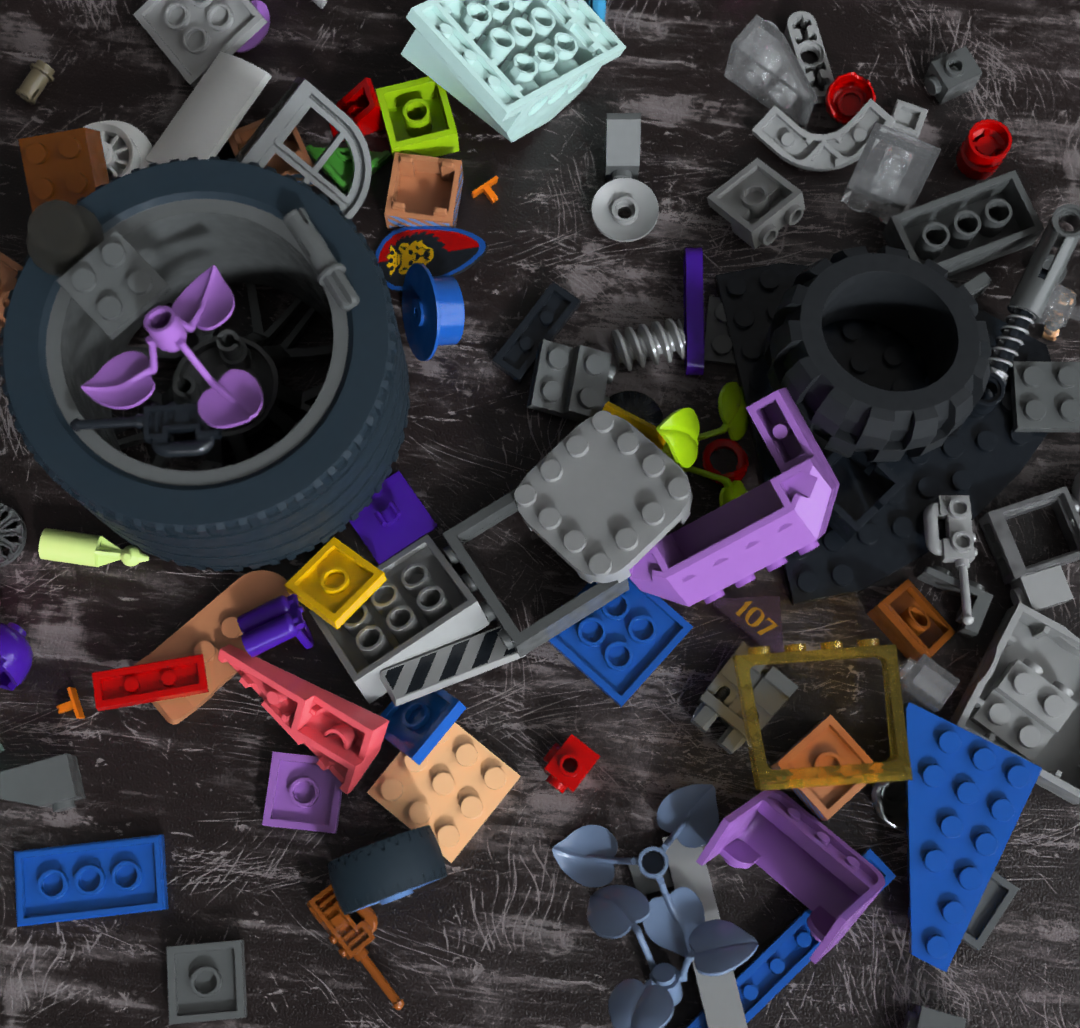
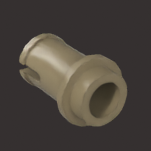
(35, 81)

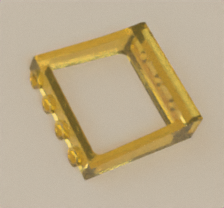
(894, 769)

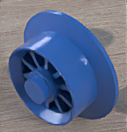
(431, 311)

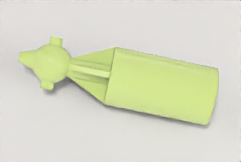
(85, 549)

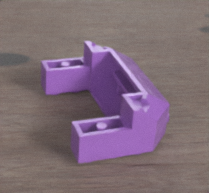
(755, 527)

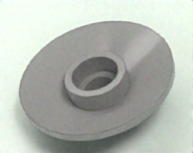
(628, 196)

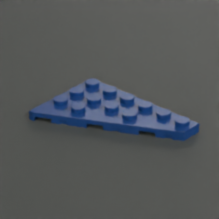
(957, 826)

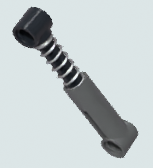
(1031, 299)

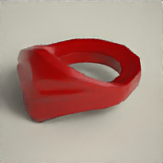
(742, 459)

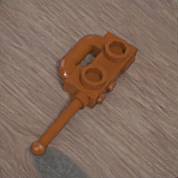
(351, 937)

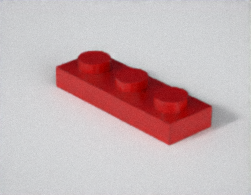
(150, 682)

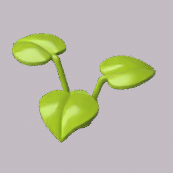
(682, 436)

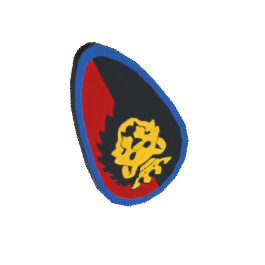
(439, 248)

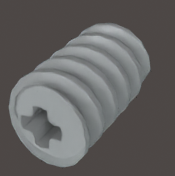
(649, 343)

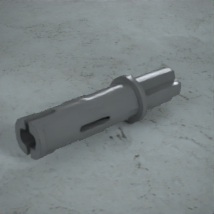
(317, 252)

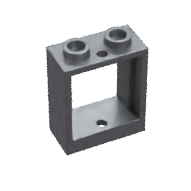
(1003, 544)

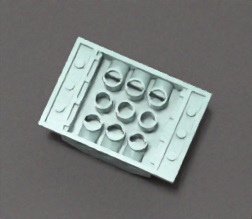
(510, 57)

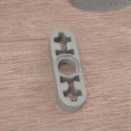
(812, 43)

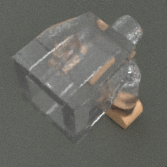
(1058, 312)

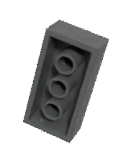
(968, 225)

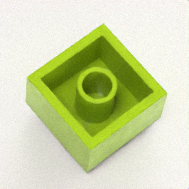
(418, 118)

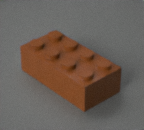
(63, 165)

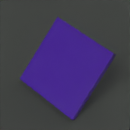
(393, 519)

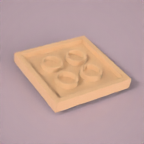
(449, 790)

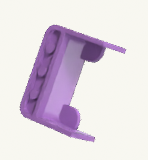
(802, 859)

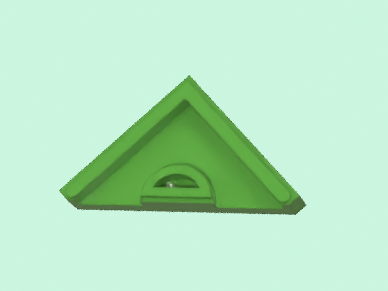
(340, 165)

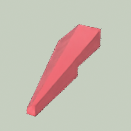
(333, 728)

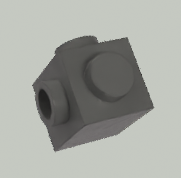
(952, 75)

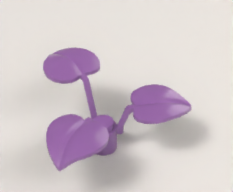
(203, 304)

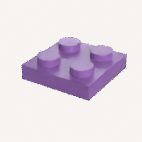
(301, 795)

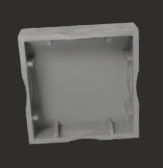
(1057, 651)

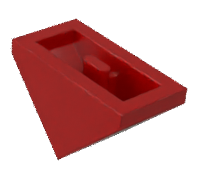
(363, 108)

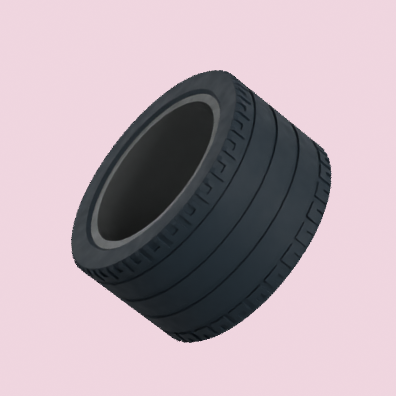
(267, 504)

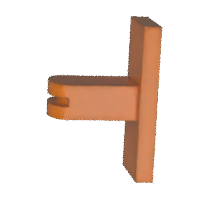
(486, 188)
(73, 704)

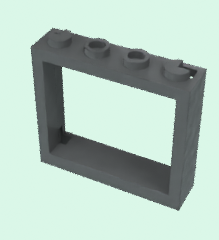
(547, 626)

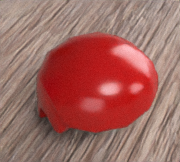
(847, 96)

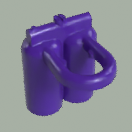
(274, 624)

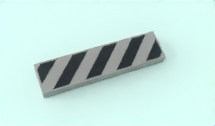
(446, 666)

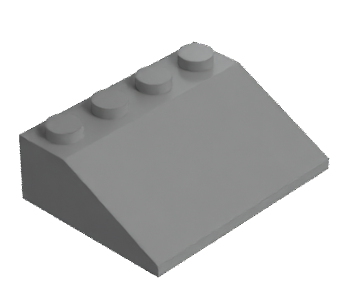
(408, 616)

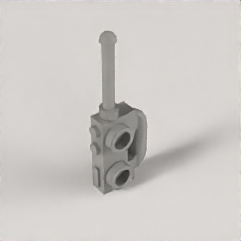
(959, 540)

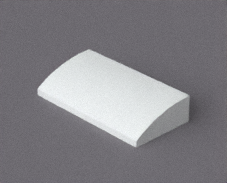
(211, 111)

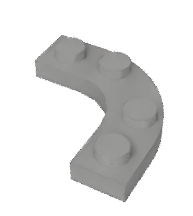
(820, 151)

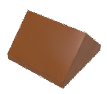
(911, 622)

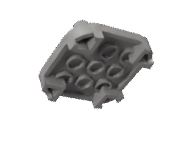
(604, 498)

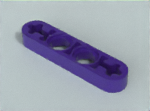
(693, 310)

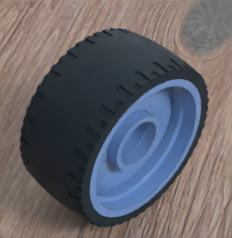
(386, 869)

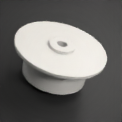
(123, 147)

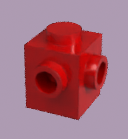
(569, 764)

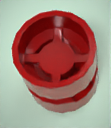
(984, 149)

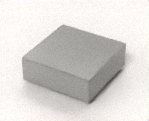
(908, 118)

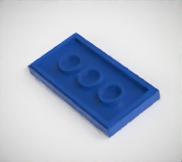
(90, 880)

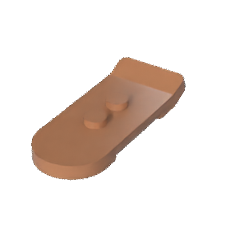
(209, 632)

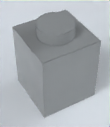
(1041, 589)

